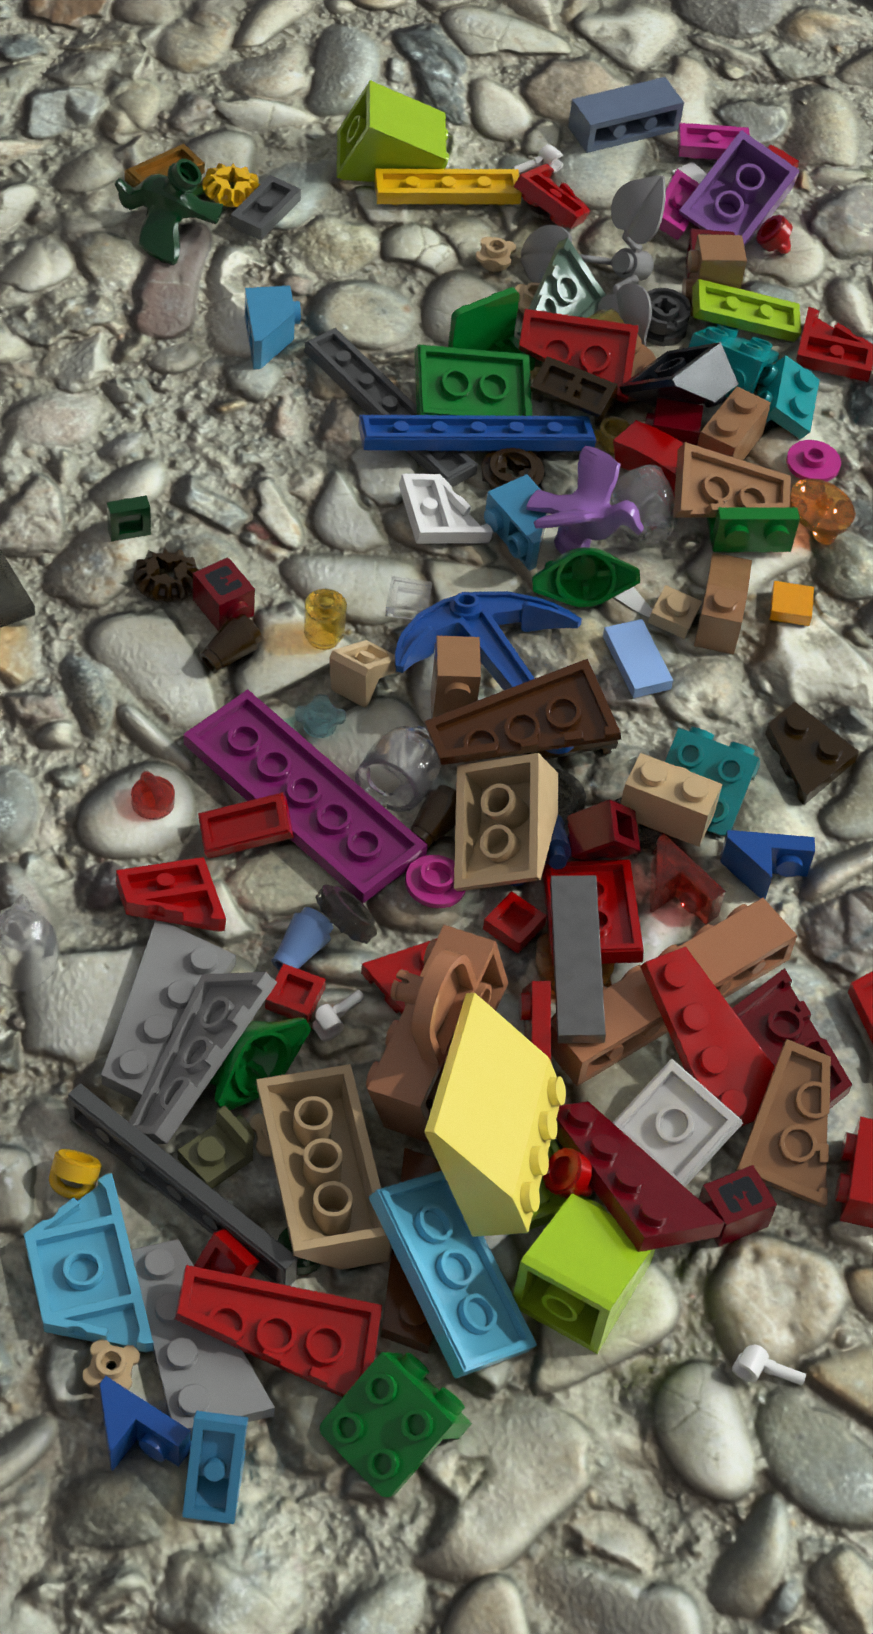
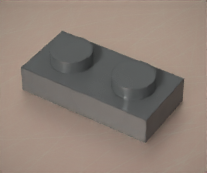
(265, 207)

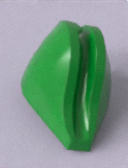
(585, 577)
(259, 1053)

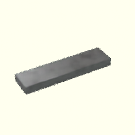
(577, 960)

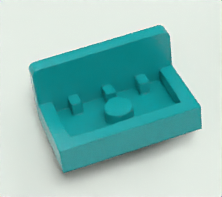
(791, 395)

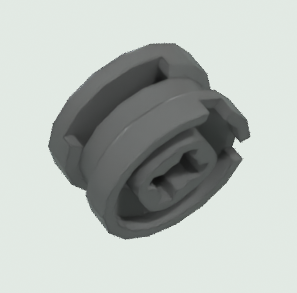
(668, 317)

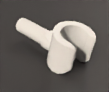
(548, 155)
(328, 1018)
(756, 1359)

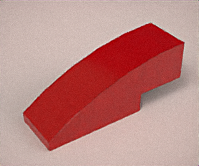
(647, 445)

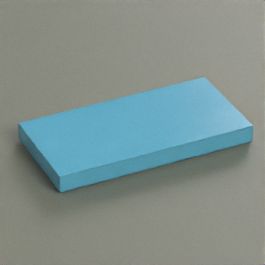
(452, 1275)

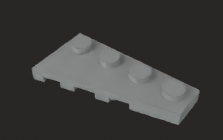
(156, 1003)
(200, 1043)
(192, 1366)

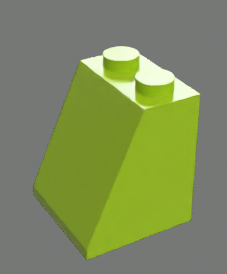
(389, 133)
(580, 1273)

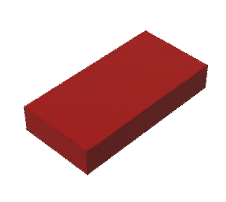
(245, 825)

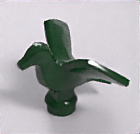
(167, 203)

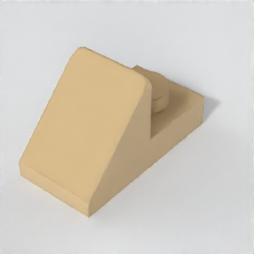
(357, 670)

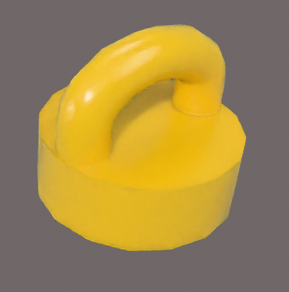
(73, 1167)

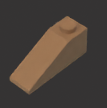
(723, 603)

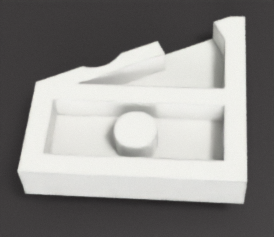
(438, 512)

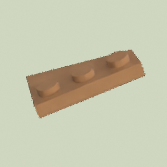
(717, 480)
(791, 1126)

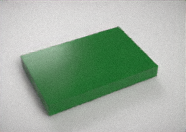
(471, 382)

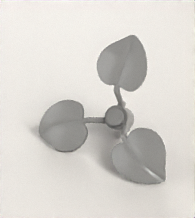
(638, 211)

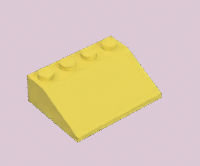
(494, 1120)

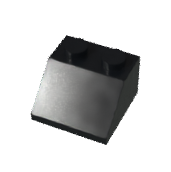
(684, 375)

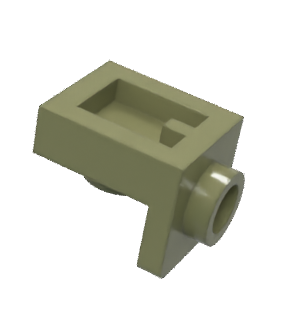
(220, 1149)

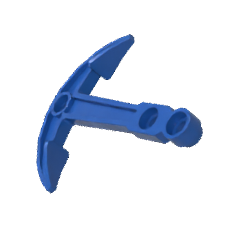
(479, 616)

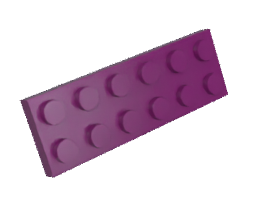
(328, 811)

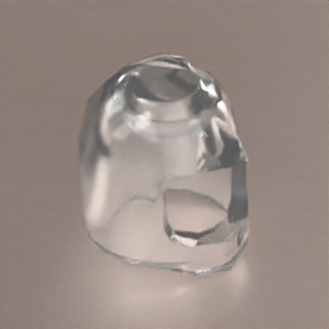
(654, 500)
(410, 758)
(26, 946)

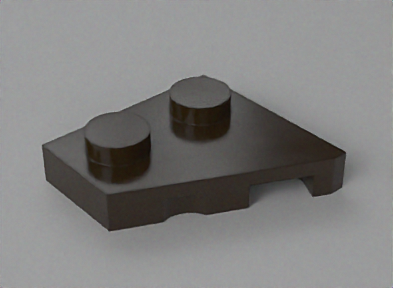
(808, 750)

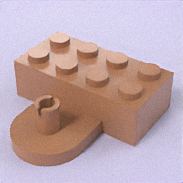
(419, 1043)

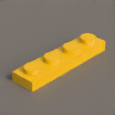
(447, 186)

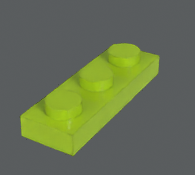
(746, 310)

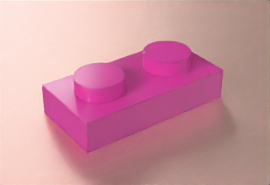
(705, 140)
(677, 193)

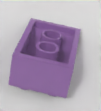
(741, 189)

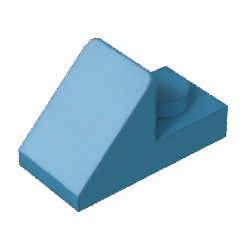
(215, 1467)

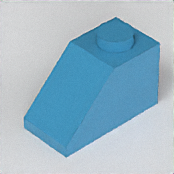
(269, 321)

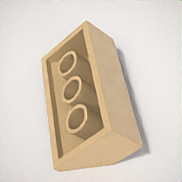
(324, 1166)

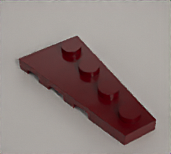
(634, 1188)

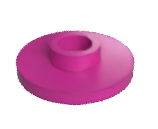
(813, 460)
(432, 881)

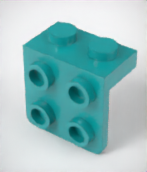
(744, 355)
(725, 764)

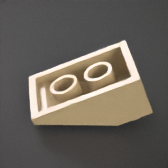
(503, 821)

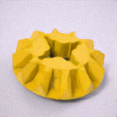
(218, 189)

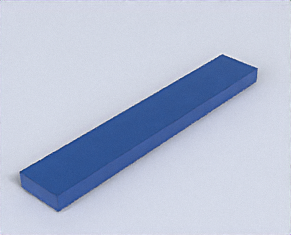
(475, 432)

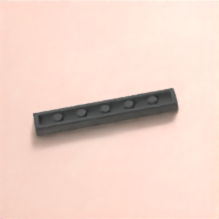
(381, 397)
(179, 1183)

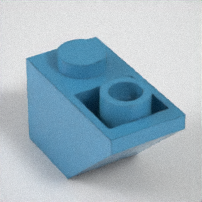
(514, 524)

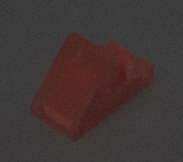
(679, 876)

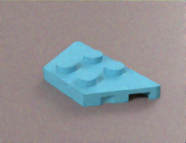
(88, 1272)

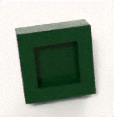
(129, 518)

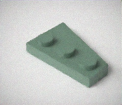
(567, 285)

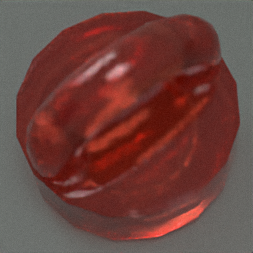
(152, 796)

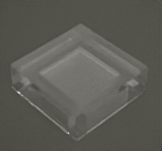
(407, 597)

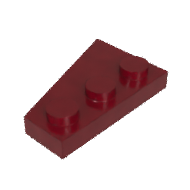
(775, 1015)

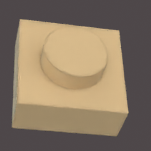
(674, 611)

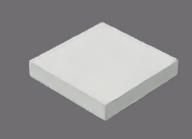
(678, 1122)

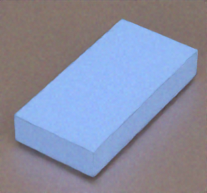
(637, 658)

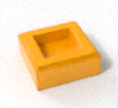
(791, 603)

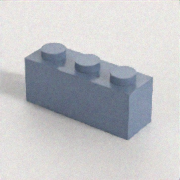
(625, 114)

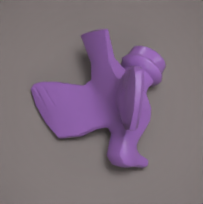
(587, 511)

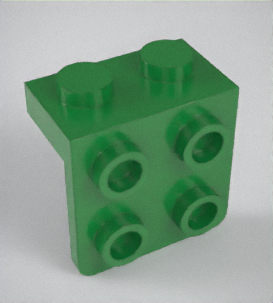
(488, 324)
(753, 529)
(392, 1421)

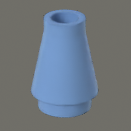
(303, 938)

